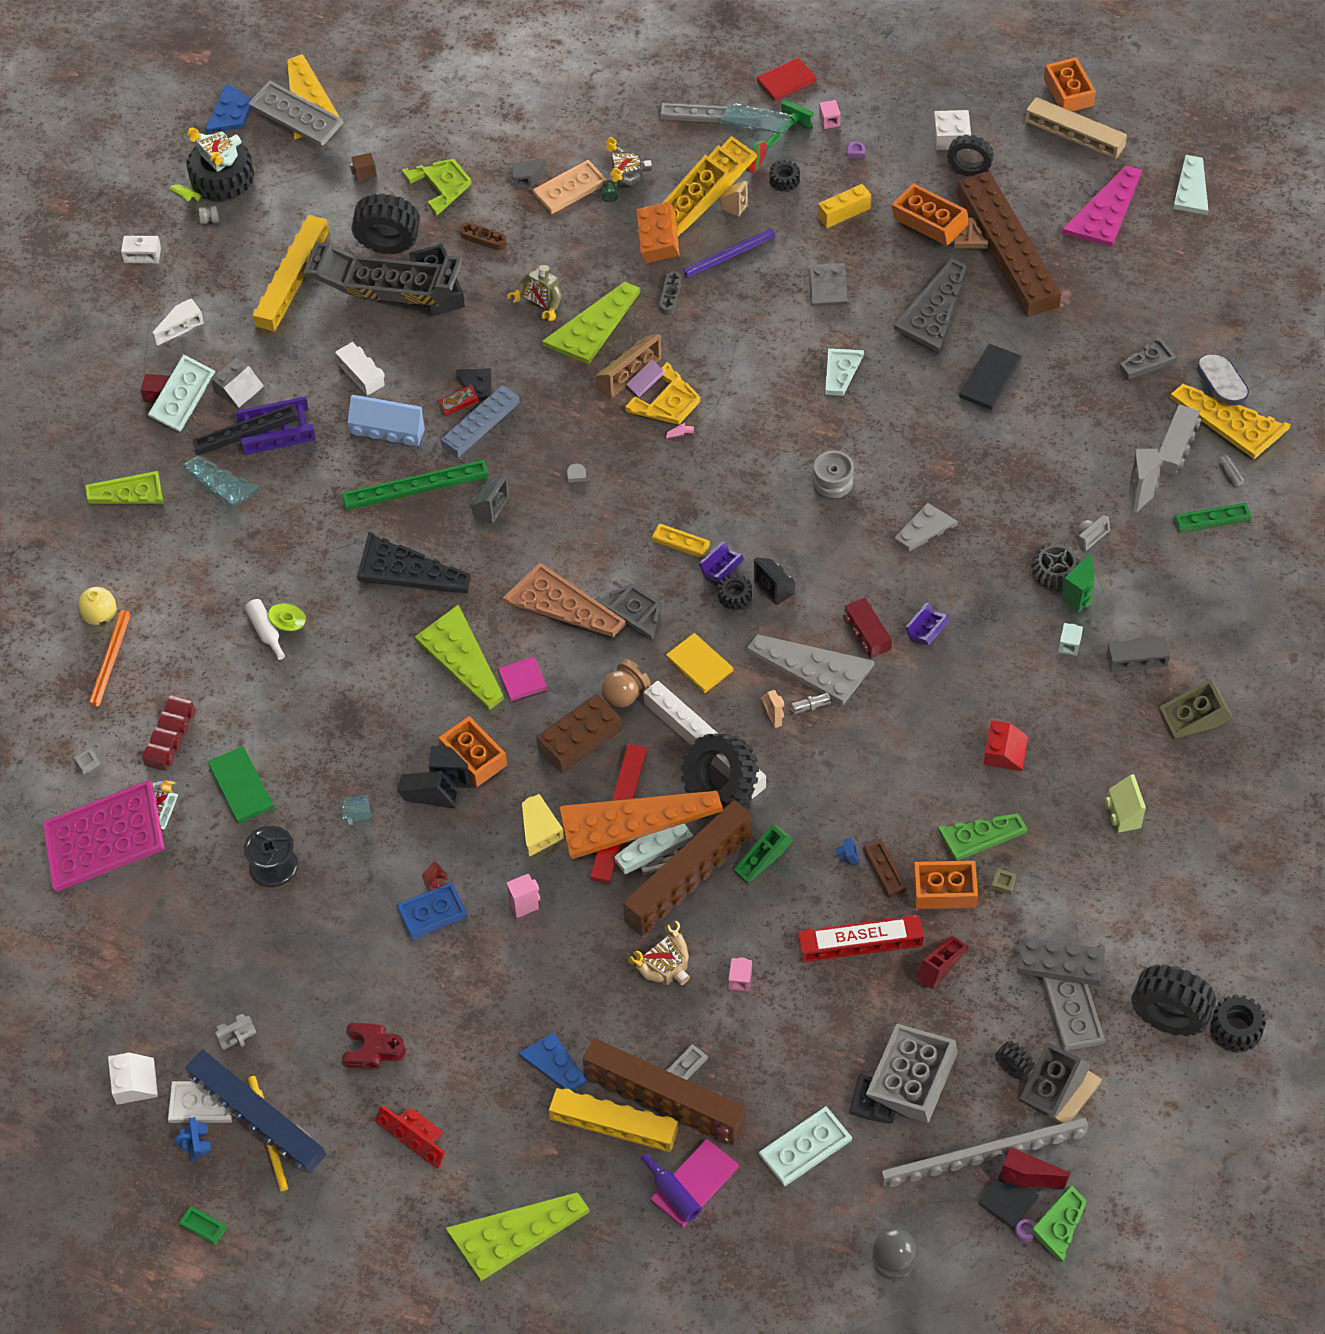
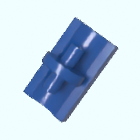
(190, 1139)

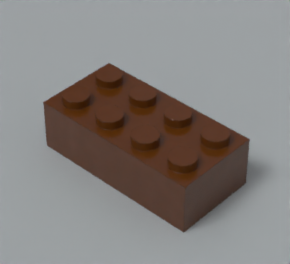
(579, 733)

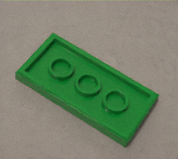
(240, 784)

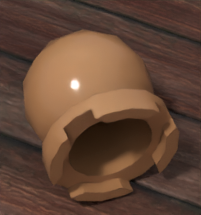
(624, 685)

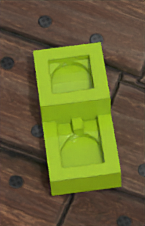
(184, 192)

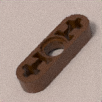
(491, 239)

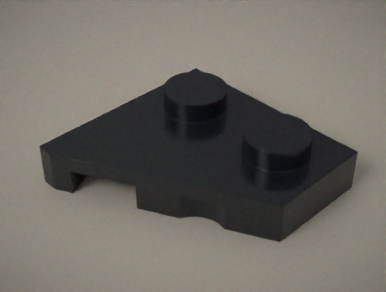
(479, 379)

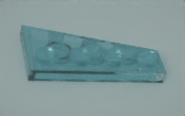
(221, 482)

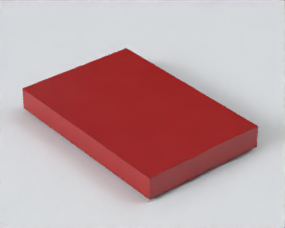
(786, 79)

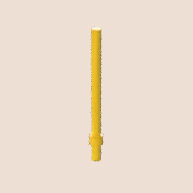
(272, 1149)

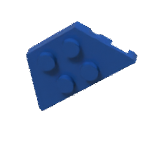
(230, 110)

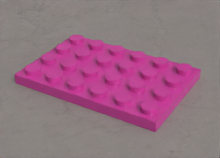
(103, 835)

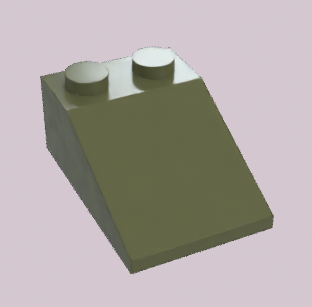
(1196, 710)

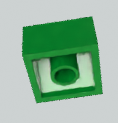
(1079, 585)

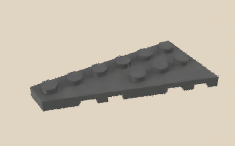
(931, 312)

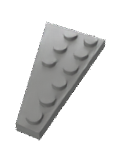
(815, 667)

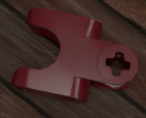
(376, 1048)

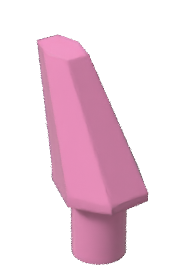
(680, 431)

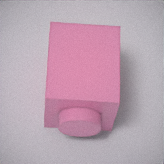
(829, 114)
(740, 974)

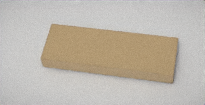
(1078, 1099)

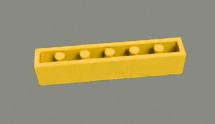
(613, 1119)

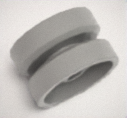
(833, 474)

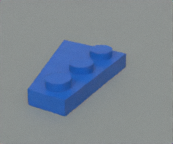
(555, 1062)

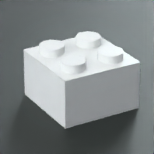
(949, 126)

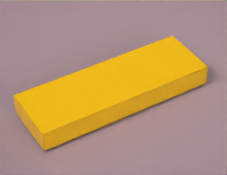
(681, 541)

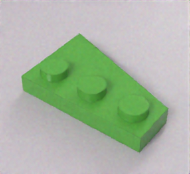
(1059, 1221)

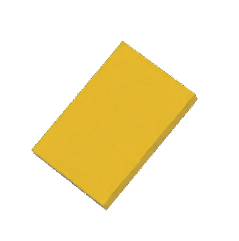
(699, 662)

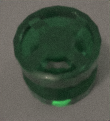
(609, 191)

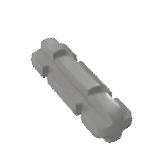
(1231, 471)

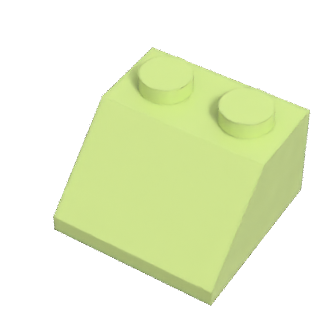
(1126, 805)

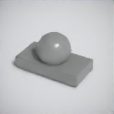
(1092, 531)

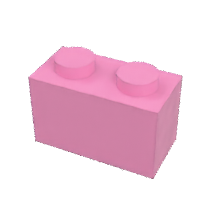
(523, 895)

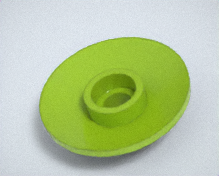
(286, 617)

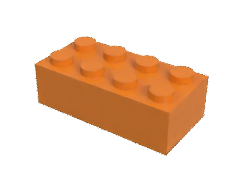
(930, 214)

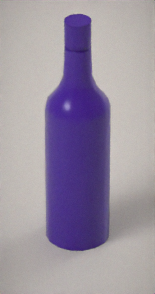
(673, 1190)

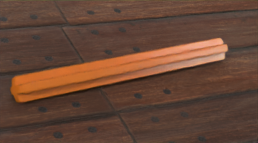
(109, 658)

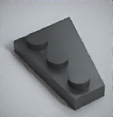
(1150, 359)

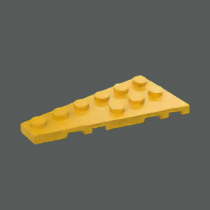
(306, 85)
(1235, 423)

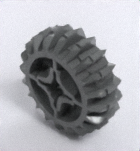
(1054, 559)

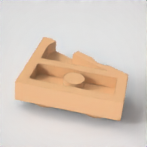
(773, 706)

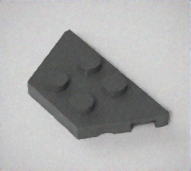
(635, 607)

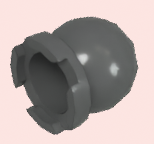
(894, 1253)

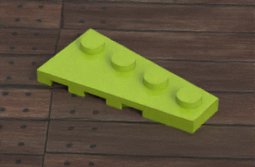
(128, 490)

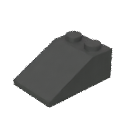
(1054, 1079)

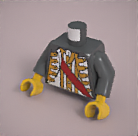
(626, 165)

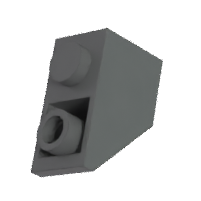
(528, 173)

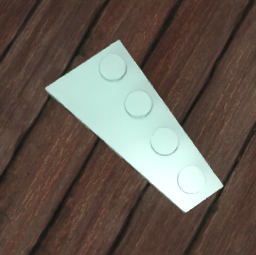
(1192, 188)
(652, 847)

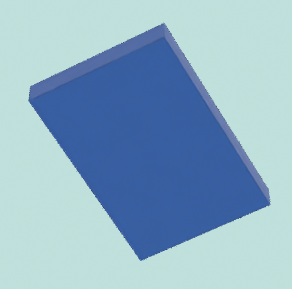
(432, 910)

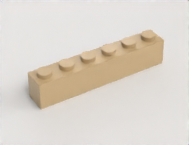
(1076, 128)

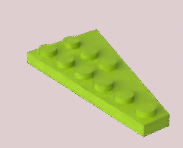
(590, 329)
(456, 649)
(503, 1237)

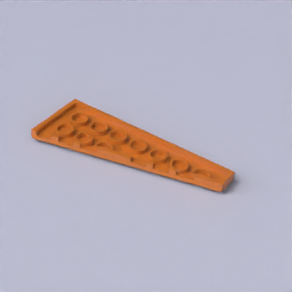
(611, 823)

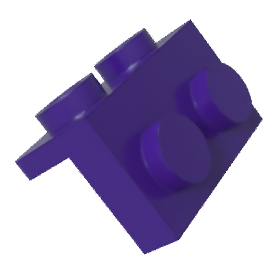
(720, 562)
(926, 625)

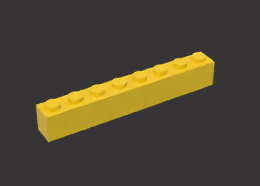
(290, 274)

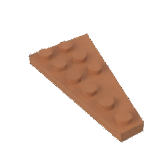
(555, 597)

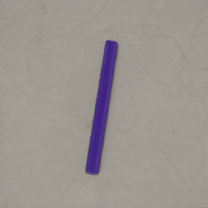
(729, 253)

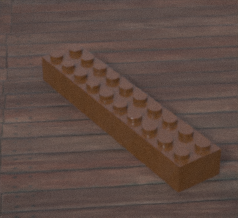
(1009, 244)

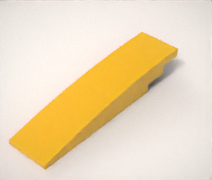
(709, 181)

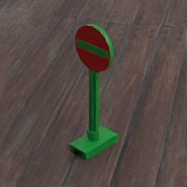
(797, 115)

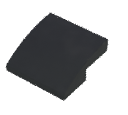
(866, 1107)

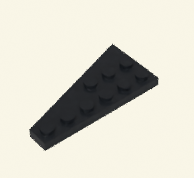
(402, 566)

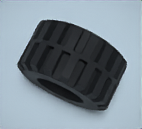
(1238, 1038)

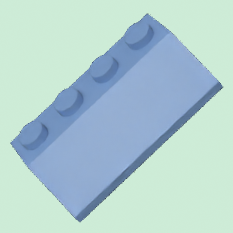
(385, 420)

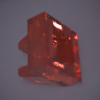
(433, 875)

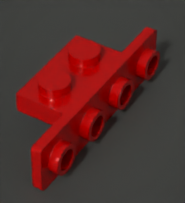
(414, 1132)

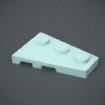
(841, 369)

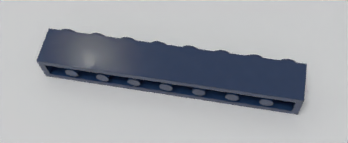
(255, 1111)

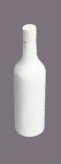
(267, 632)

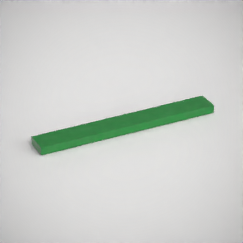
(415, 485)

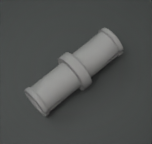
(810, 703)

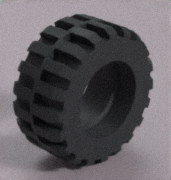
(220, 184)
(385, 223)
(741, 761)
(1173, 1000)

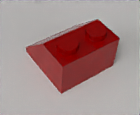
(1005, 746)

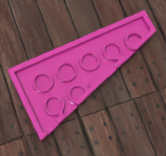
(1105, 212)

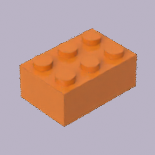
(1069, 85)
(658, 232)
(476, 749)
(945, 884)

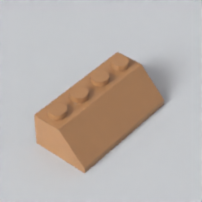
(622, 370)

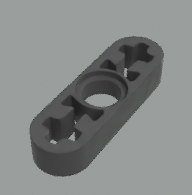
(673, 299)

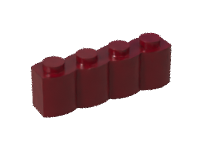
(168, 733)

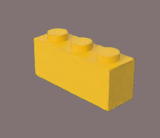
(844, 206)

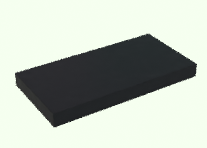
(990, 376)

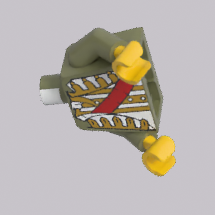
(541, 289)

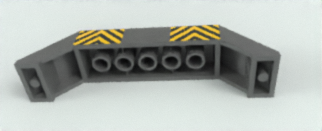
(383, 277)

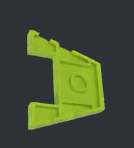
(447, 179)

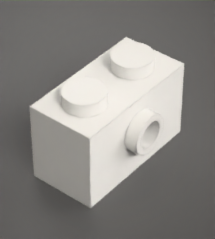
(141, 249)

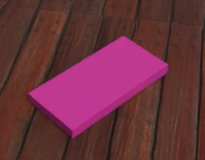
(702, 1177)

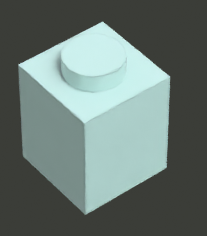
(1070, 639)

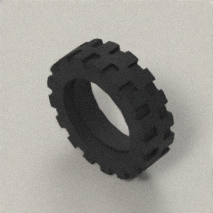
(973, 143)

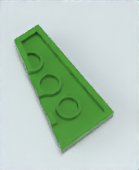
(972, 838)

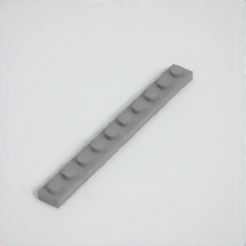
(978, 1154)

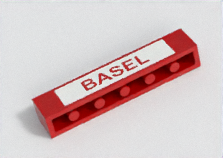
(860, 938)

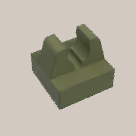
(1004, 881)

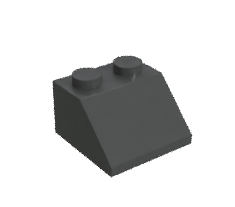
(491, 499)

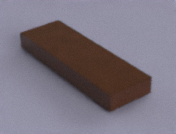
(885, 868)

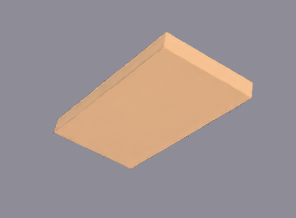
(569, 186)

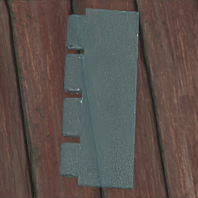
(752, 118)

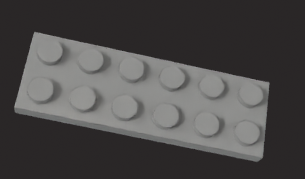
(296, 113)

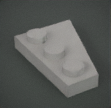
(923, 526)

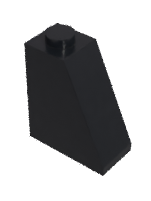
(429, 789)

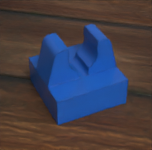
(848, 851)

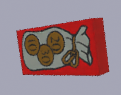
(458, 400)

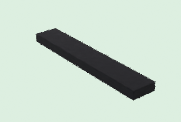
(245, 429)

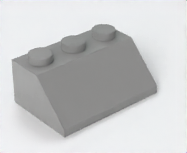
(1144, 477)

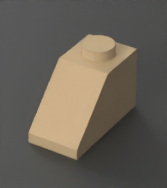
(735, 198)

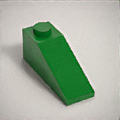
(764, 853)

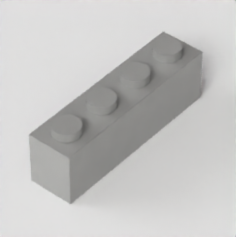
(1177, 439)

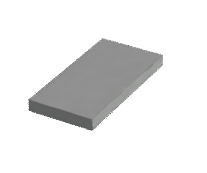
(1074, 1014)

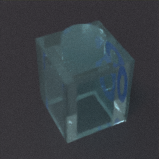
(357, 809)

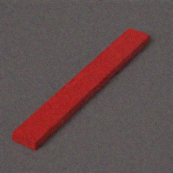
(625, 789)

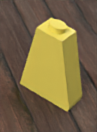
(540, 825)

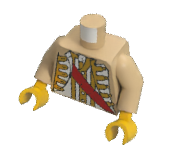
(665, 960)

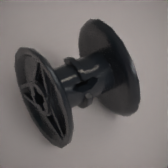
(271, 856)

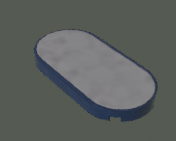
(1222, 379)

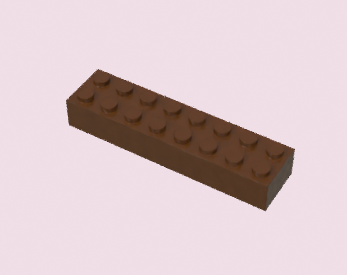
(688, 868)
(663, 1092)

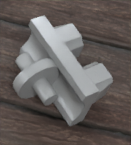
(235, 1032)

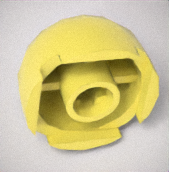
(96, 605)

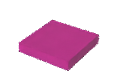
(522, 678)

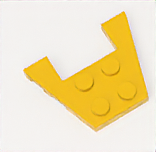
(672, 404)

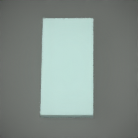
(181, 393)
(805, 1146)

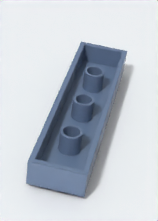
(480, 421)

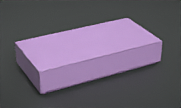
(645, 378)

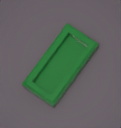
(202, 1225)

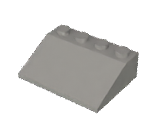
(913, 1072)

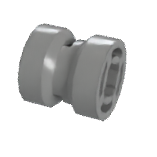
(208, 215)

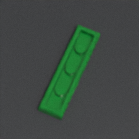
(1212, 517)

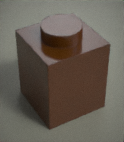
(363, 166)

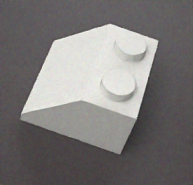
(132, 1077)

